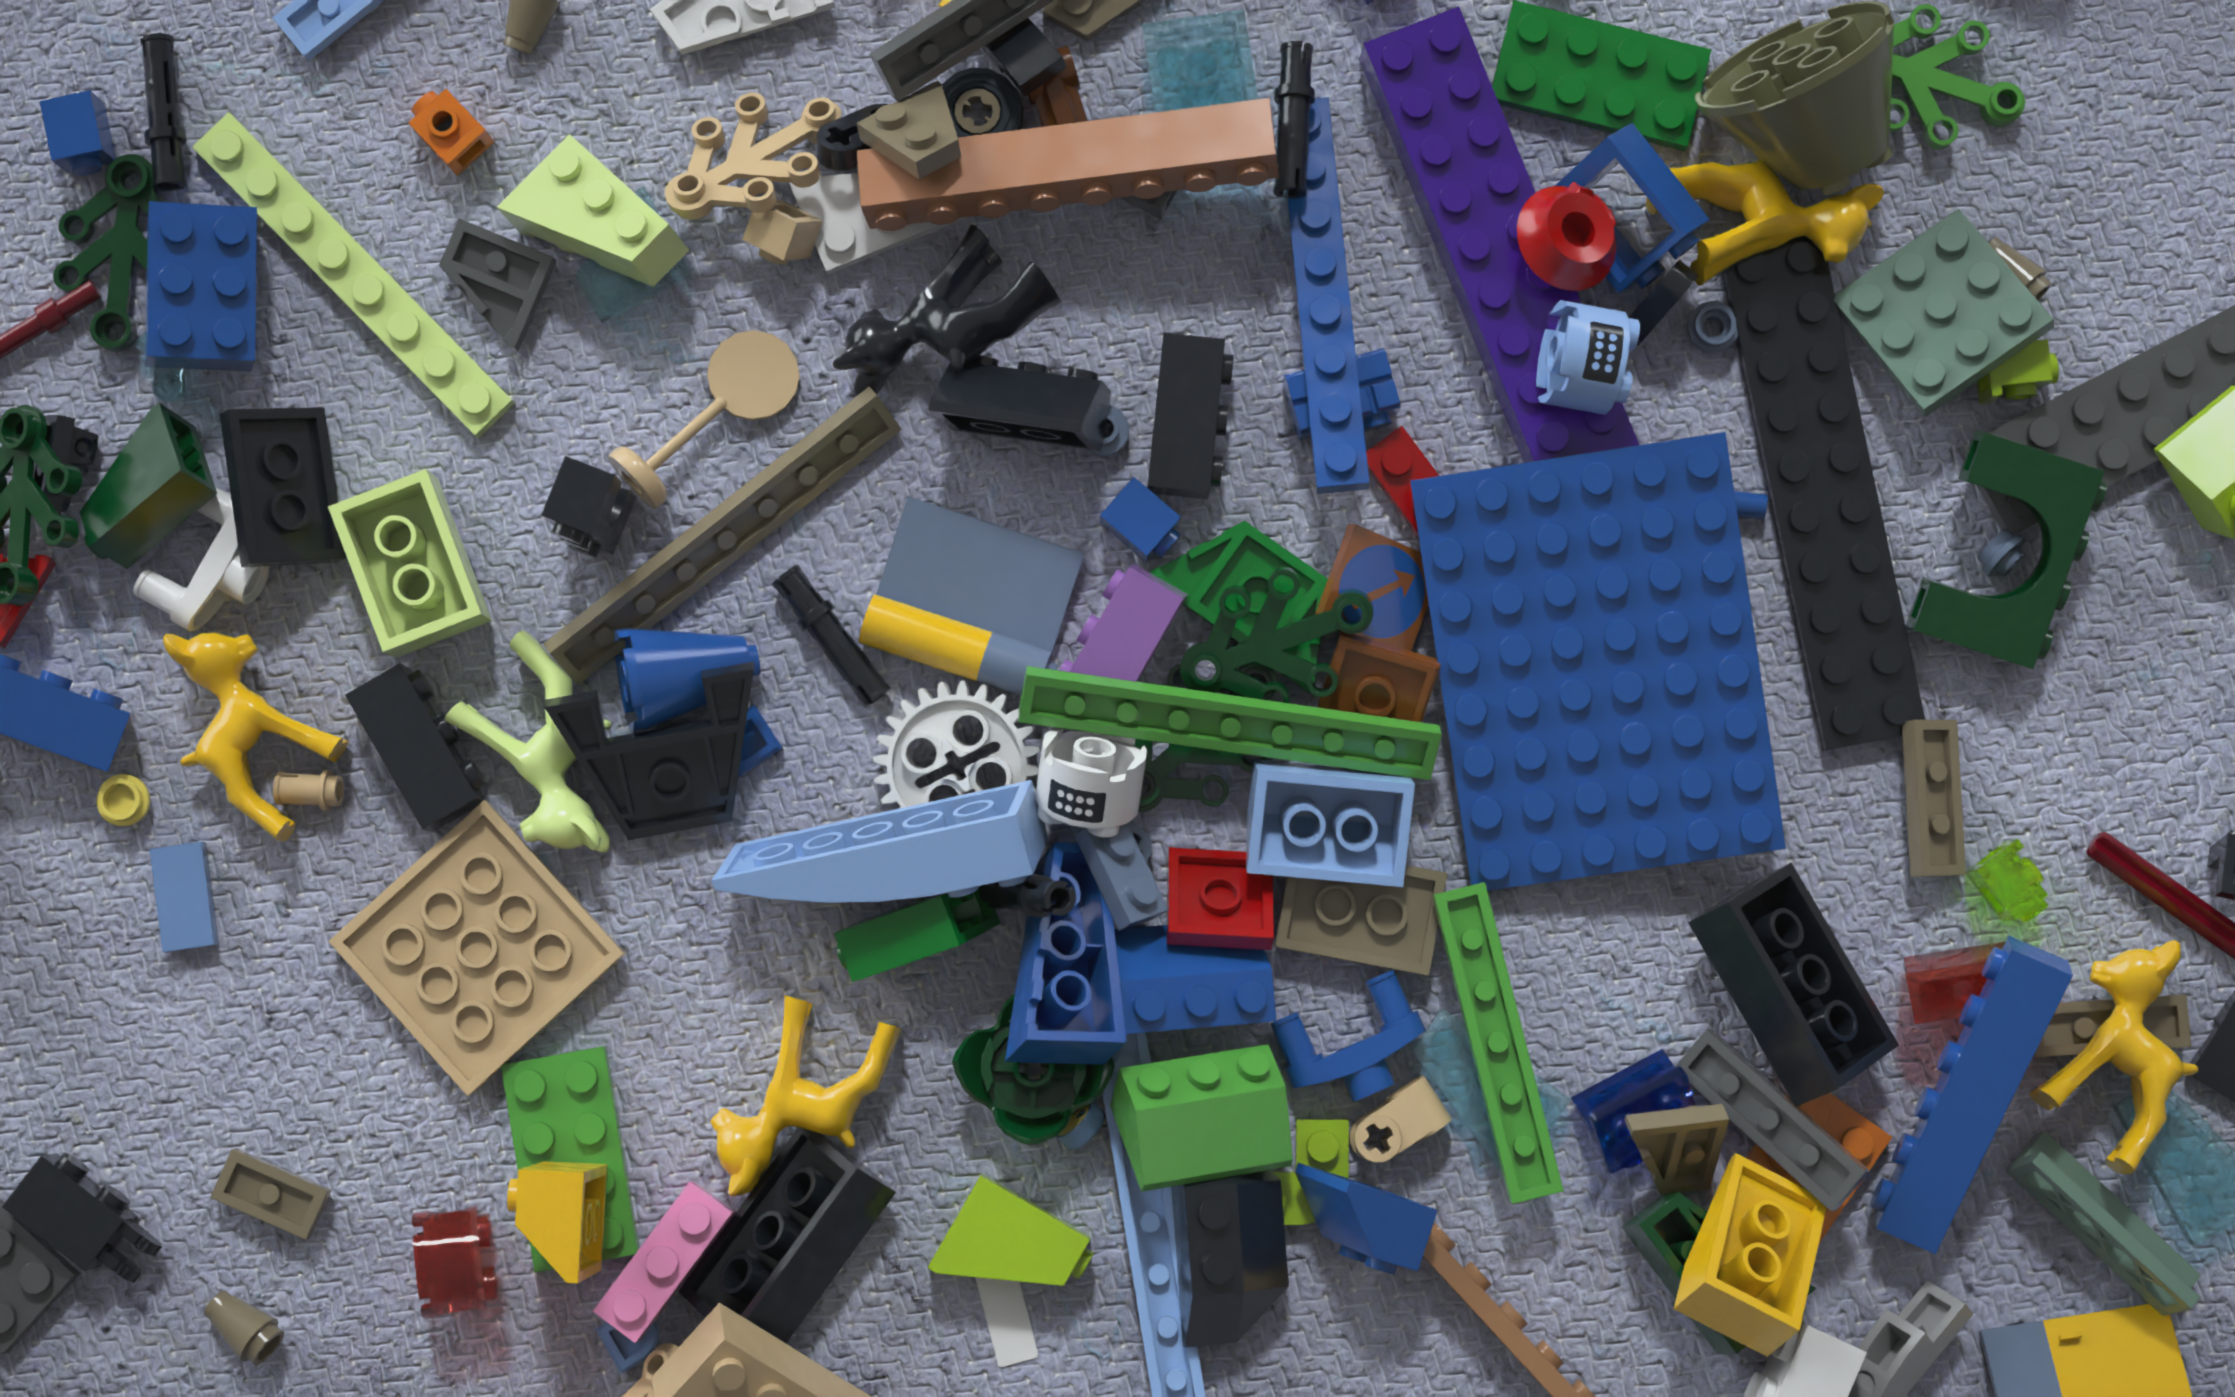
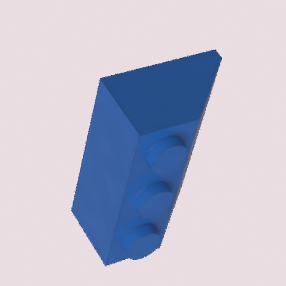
(1190, 985)

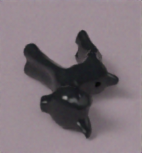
(938, 320)

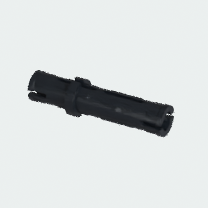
(1294, 101)
(164, 130)
(838, 645)
(1035, 896)

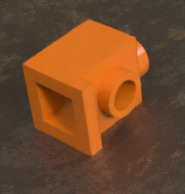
(458, 144)

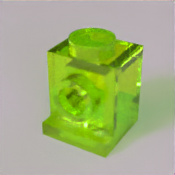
(2009, 883)

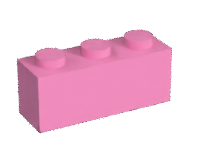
(664, 1261)

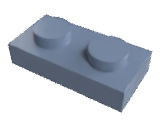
(1122, 877)

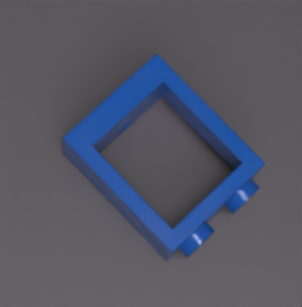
(1661, 188)

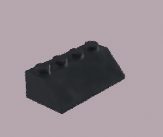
(789, 1236)

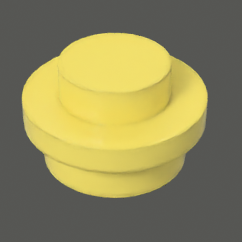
(123, 800)

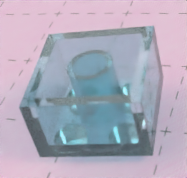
(1198, 61)

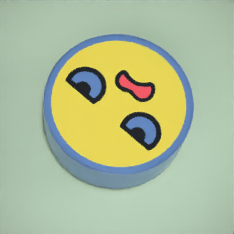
(1082, 1126)

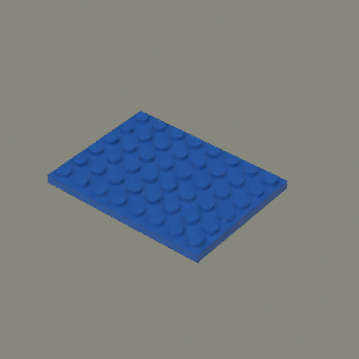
(1598, 663)

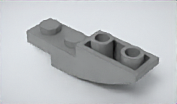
(1908, 1343)

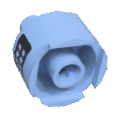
(1586, 358)

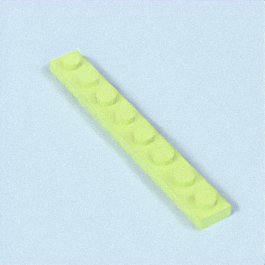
(353, 275)

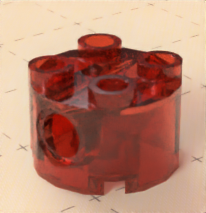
(452, 1261)

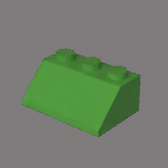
(1203, 1117)

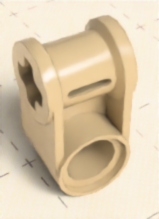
(1406, 1116)

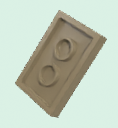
(1364, 921)

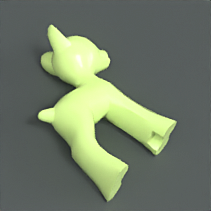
(562, 816)

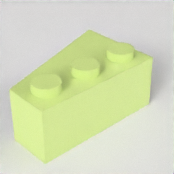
(594, 214)

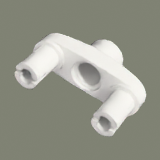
(214, 580)

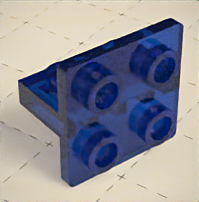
(1640, 1088)

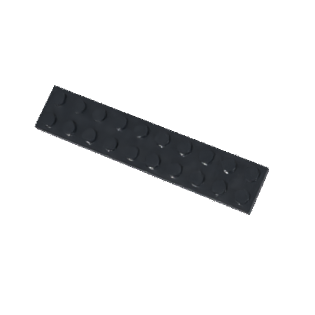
(1823, 495)

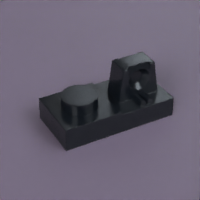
(72, 447)

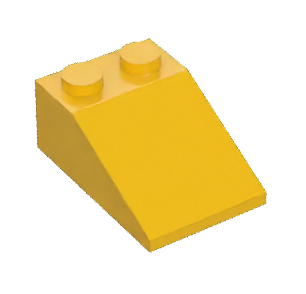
(1753, 1258)

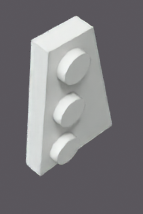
(706, 23)

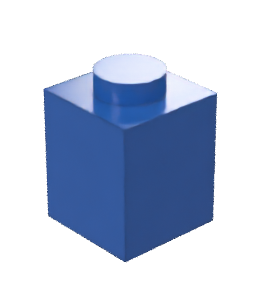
(78, 132)
(1142, 521)

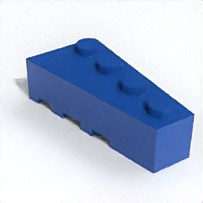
(1068, 975)

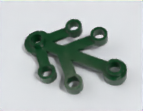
(120, 242)
(23, 443)
(1267, 644)
(1158, 769)

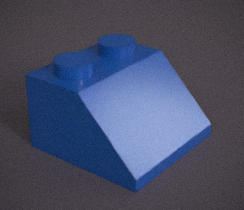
(1367, 1220)

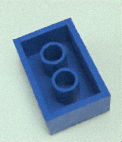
(201, 286)

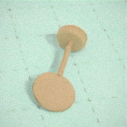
(748, 376)

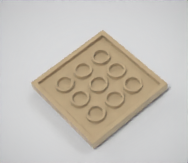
(477, 947)

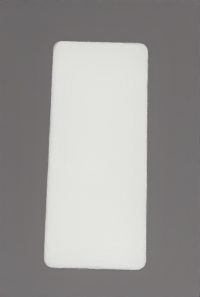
(1007, 1321)

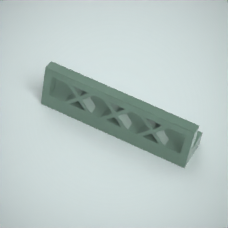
(2105, 1225)

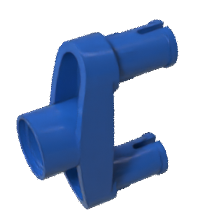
(1362, 1063)

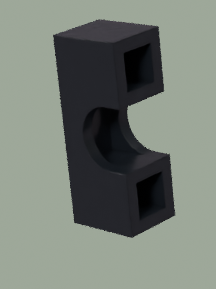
(588, 508)

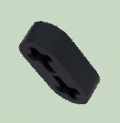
(840, 140)
(1663, 298)

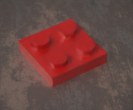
(1217, 901)

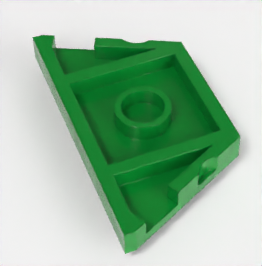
(1246, 559)

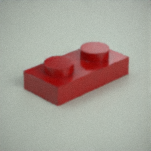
(1393, 465)

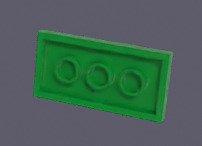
(1599, 74)

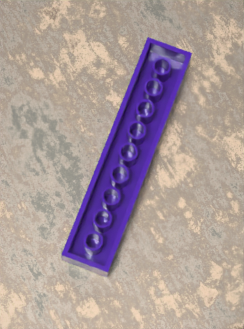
(1471, 199)

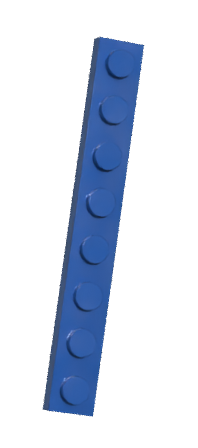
(1327, 318)

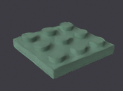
(1942, 312)

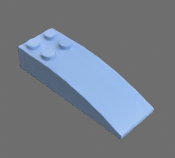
(897, 853)

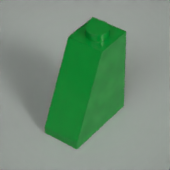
(912, 932)

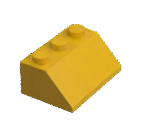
(562, 1214)

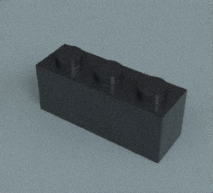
(1189, 416)
(417, 746)

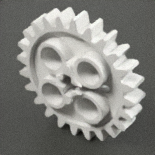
(937, 721)

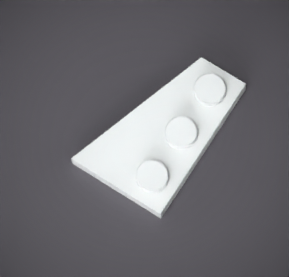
(844, 230)

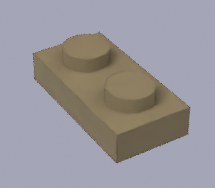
(270, 1193)

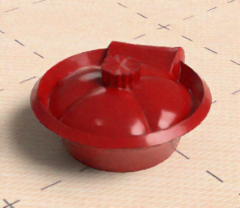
(1567, 236)

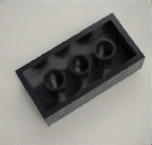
(1794, 985)

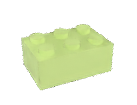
(409, 563)

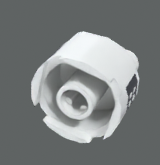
(1089, 780)

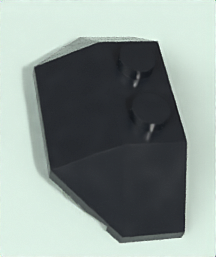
(1228, 1254)

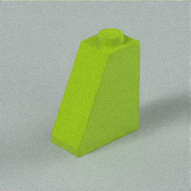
(1010, 1240)

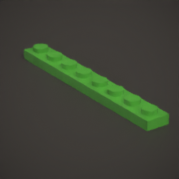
(1228, 723)

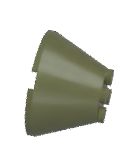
(1811, 96)

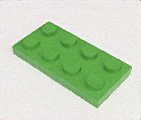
(568, 1113)

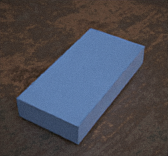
(184, 897)

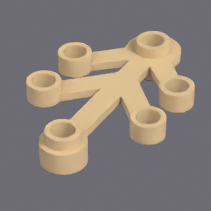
(699, 189)

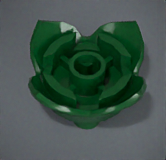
(1025, 1108)

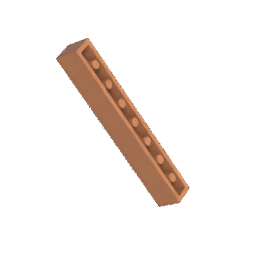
(1077, 165)

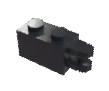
(79, 1215)

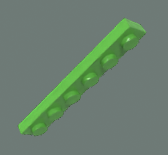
(1497, 1043)

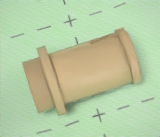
(309, 789)

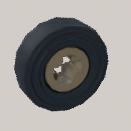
(994, 93)

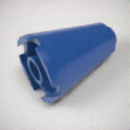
(663, 670)

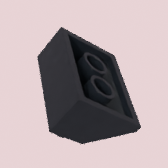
(1023, 403)

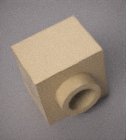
(783, 233)

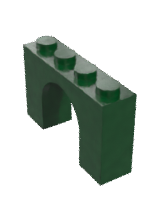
(2017, 621)

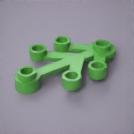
(1920, 75)

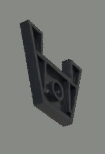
(669, 774)

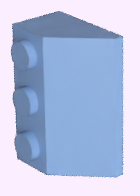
(1328, 823)

